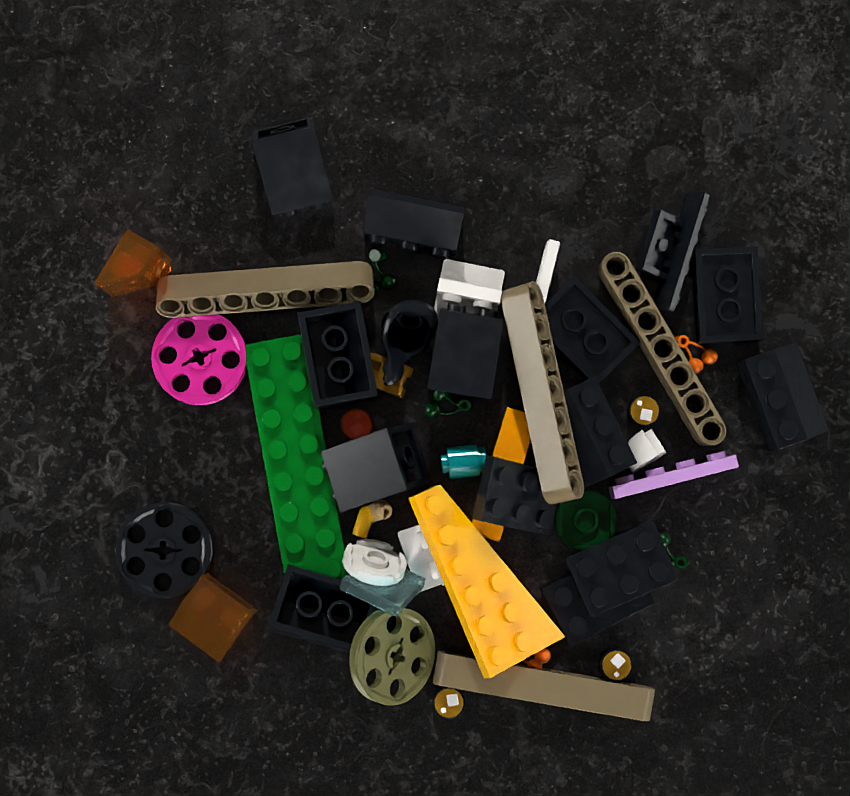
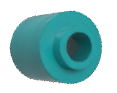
(463, 461)

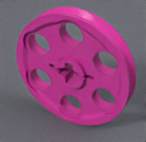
(186, 351)

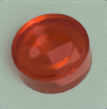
(356, 423)

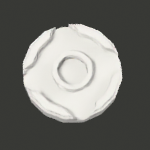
(374, 562)

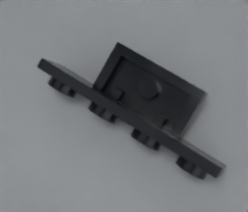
(670, 247)

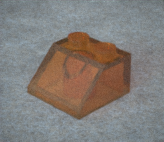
(133, 266)
(212, 617)

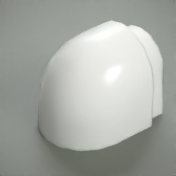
(645, 449)

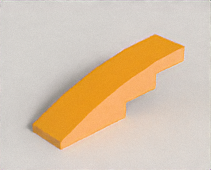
(512, 446)

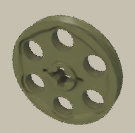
(379, 658)

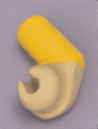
(369, 514)

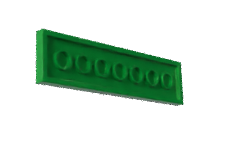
(292, 456)

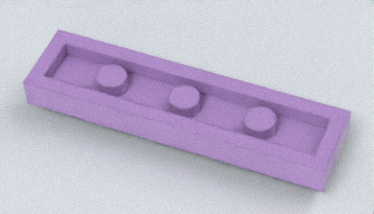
(685, 471)

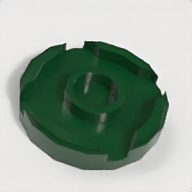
(585, 520)

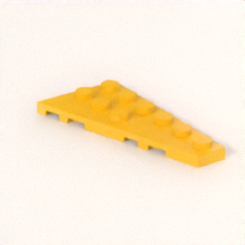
(490, 601)

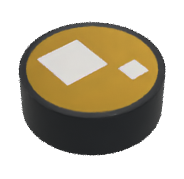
(643, 410)
(616, 664)
(448, 702)

